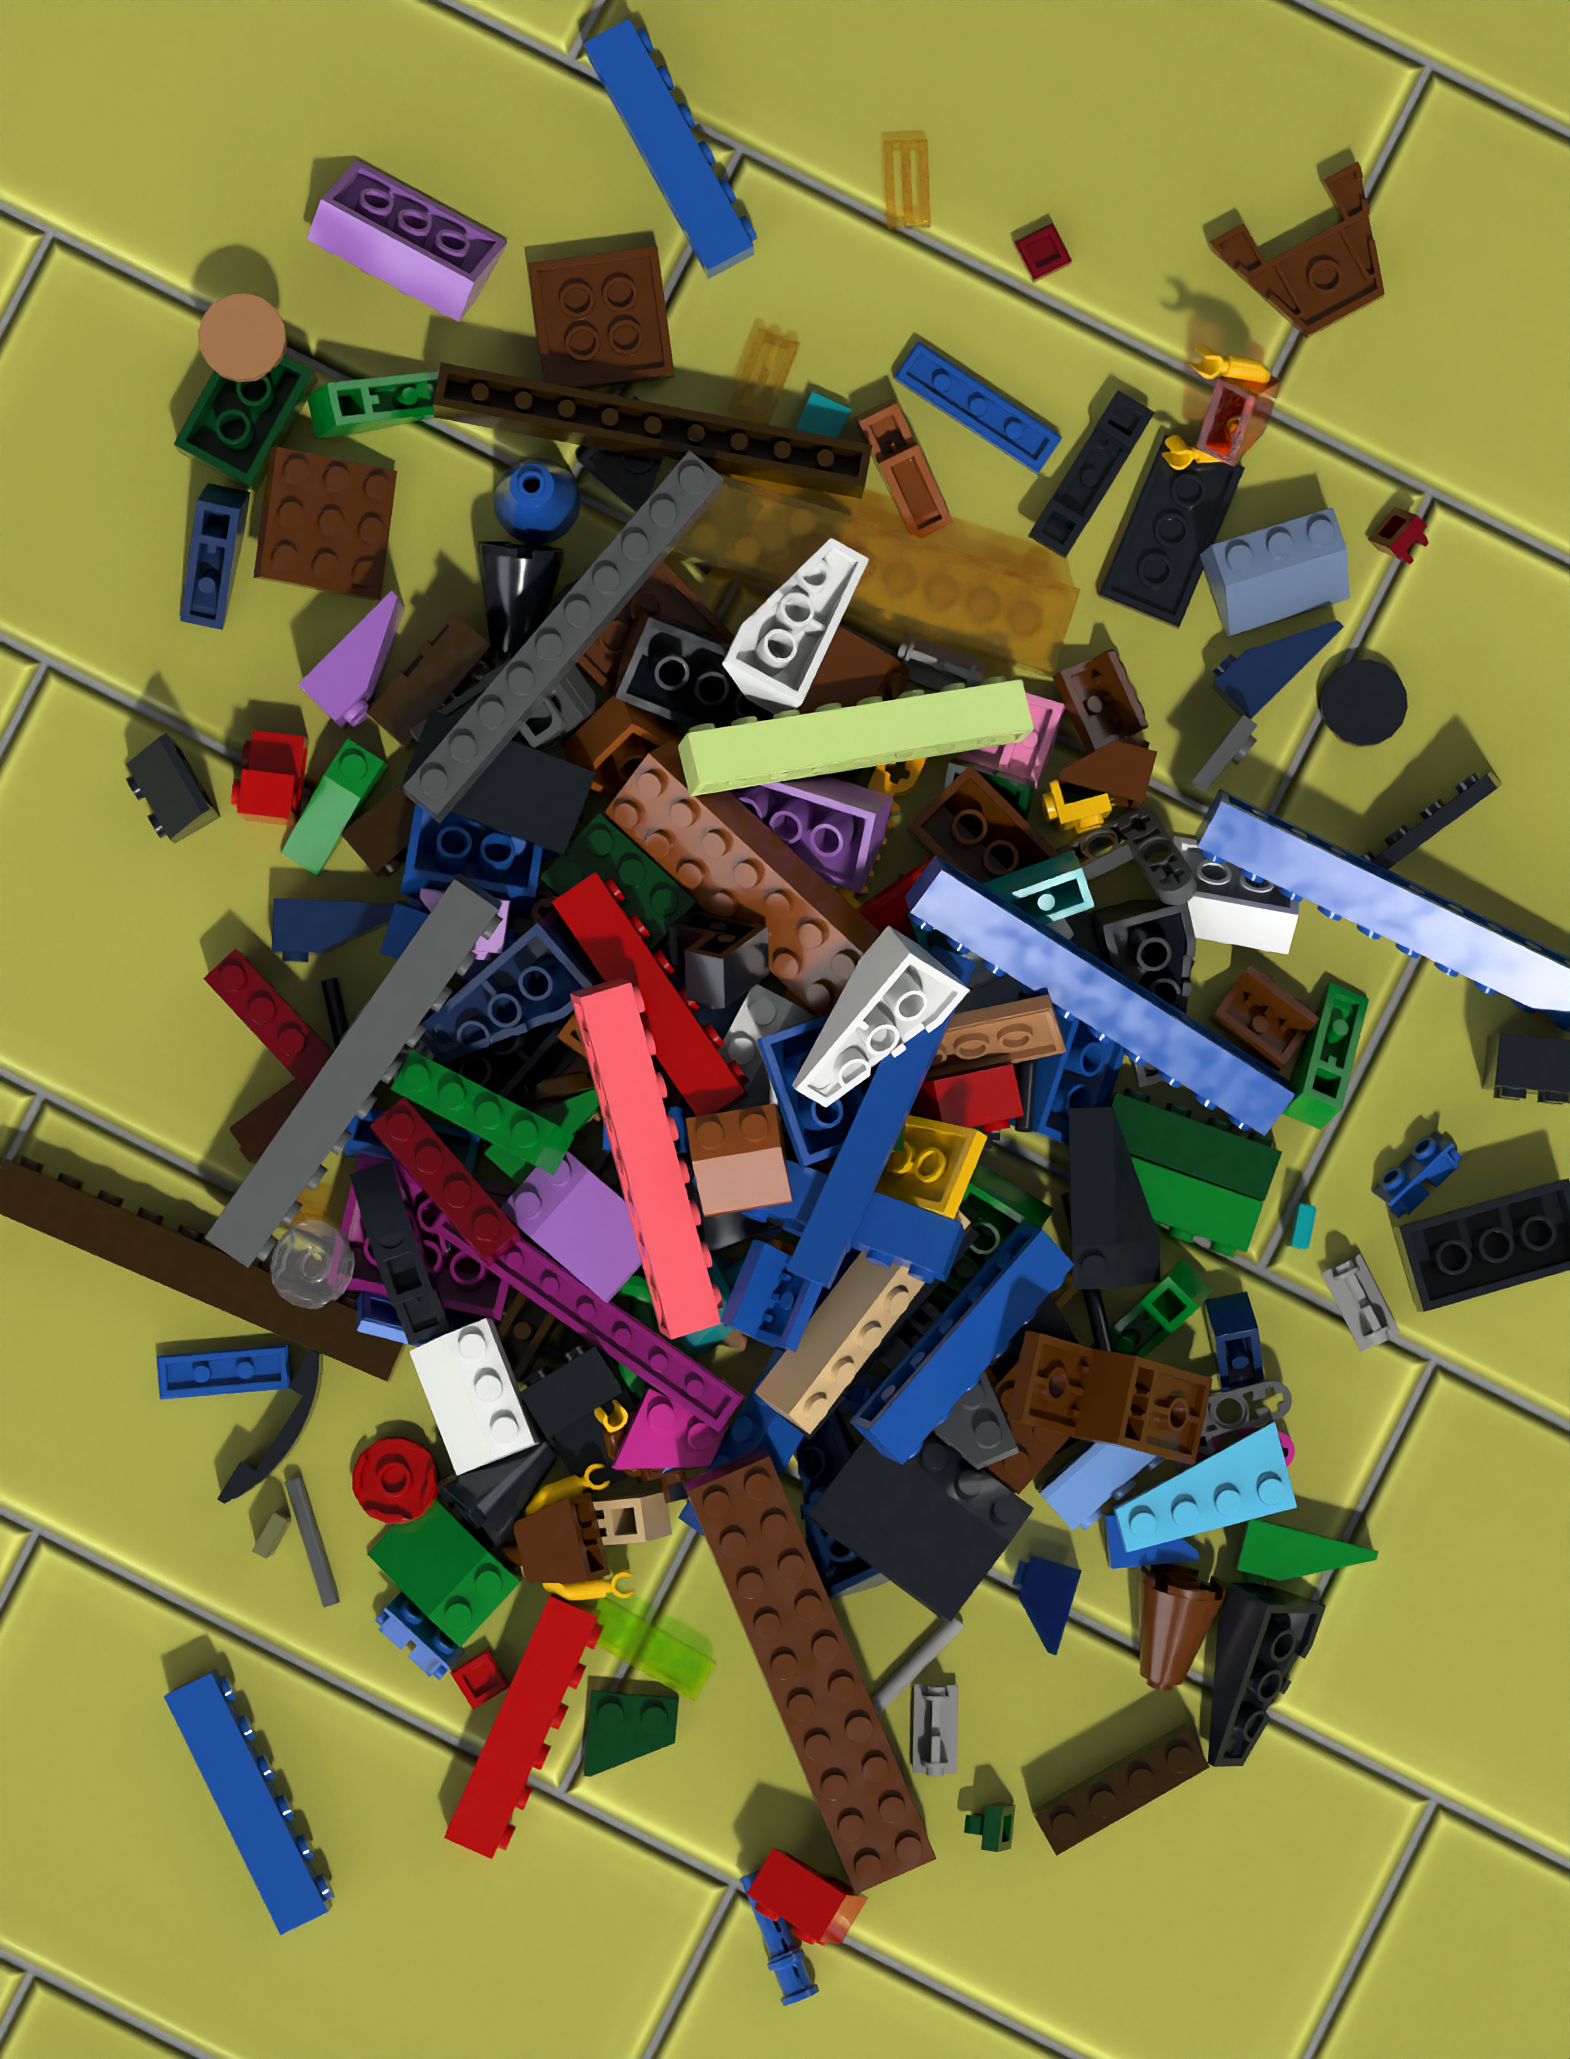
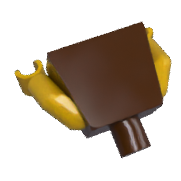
(563, 1542)

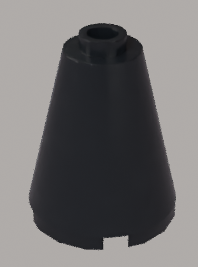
(516, 590)
(499, 1491)

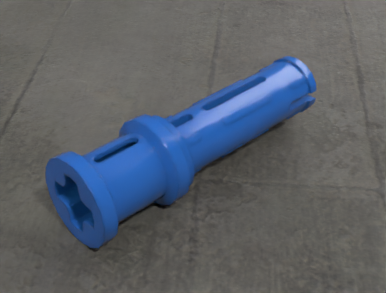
(785, 1957)

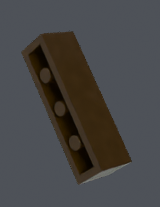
(383, 833)
(1120, 1789)

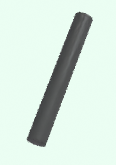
(312, 1542)

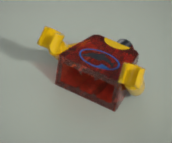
(1235, 413)

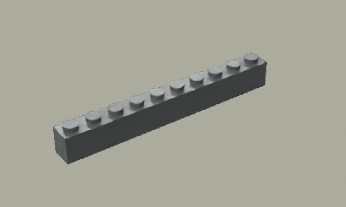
(564, 637)
(354, 1070)

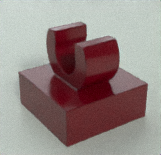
(1398, 533)

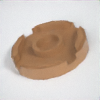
(242, 337)

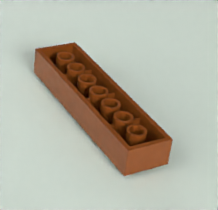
(744, 874)

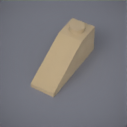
(632, 1518)

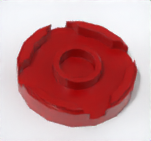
(395, 1480)

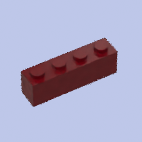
(270, 1017)
(446, 1182)

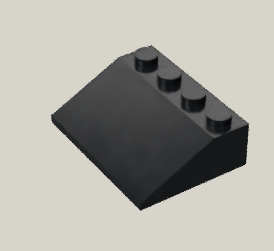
(922, 1523)

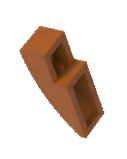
(903, 469)

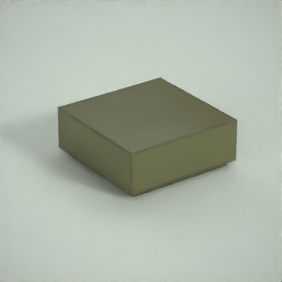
(272, 1534)

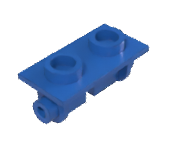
(1430, 1159)
(406, 1622)

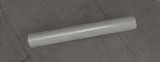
(915, 1664)

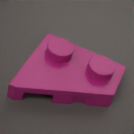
(666, 1437)

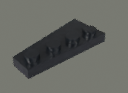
(1435, 818)

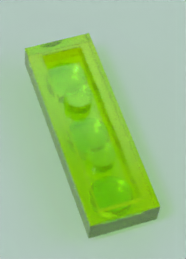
(652, 1650)

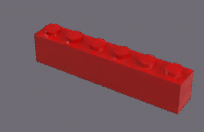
(681, 1042)
(522, 1726)

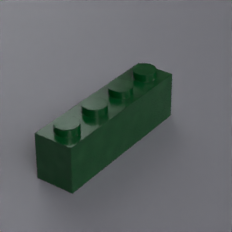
(1196, 1148)

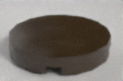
(555, 1089)

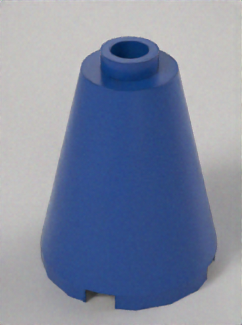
(542, 514)

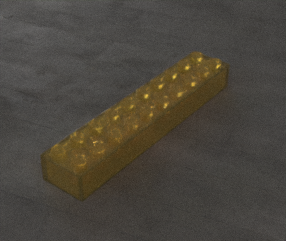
(904, 584)

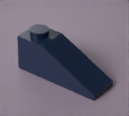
(214, 554)
(1264, 670)
(321, 925)

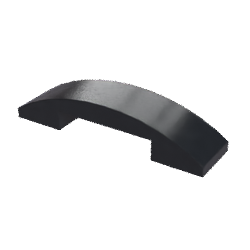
(1091, 474)
(306, 1383)

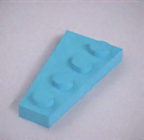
(1222, 1490)

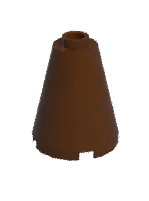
(1174, 1621)

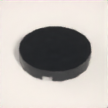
(1363, 703)

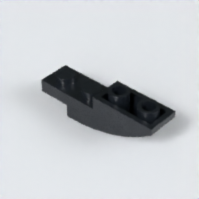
(399, 1251)

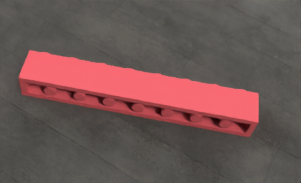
(646, 1157)

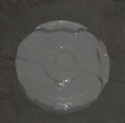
(312, 1264)

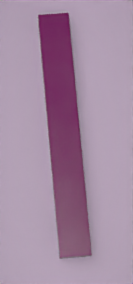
(609, 1329)

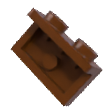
(1100, 701)
(1264, 1018)
(262, 1124)

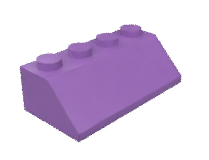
(406, 240)
(825, 822)

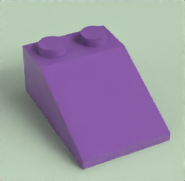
(352, 671)
(578, 1224)

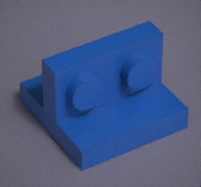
(770, 1300)

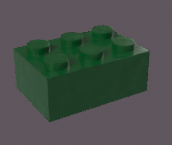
(242, 420)
(645, 886)

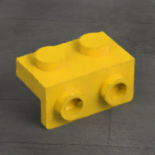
(1082, 814)

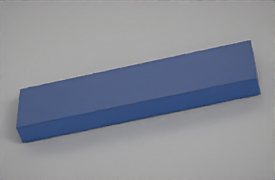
(977, 408)

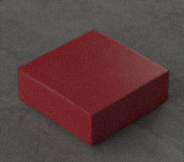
(1042, 253)

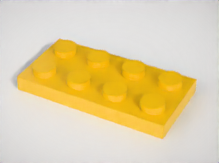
(932, 1166)

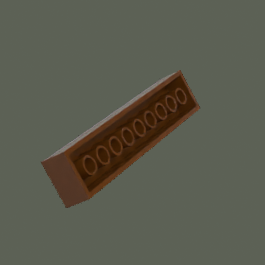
(809, 1670)

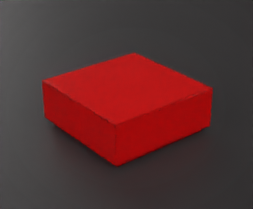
(480, 1678)

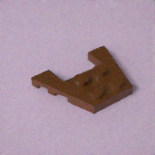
(1322, 276)

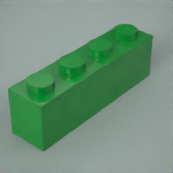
(482, 1112)
(1198, 1209)

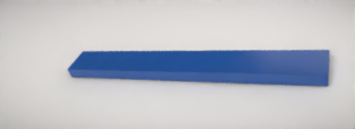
(869, 1146)

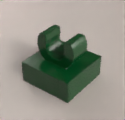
(994, 1826)

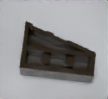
(433, 679)

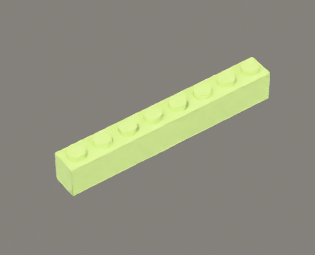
(854, 736)

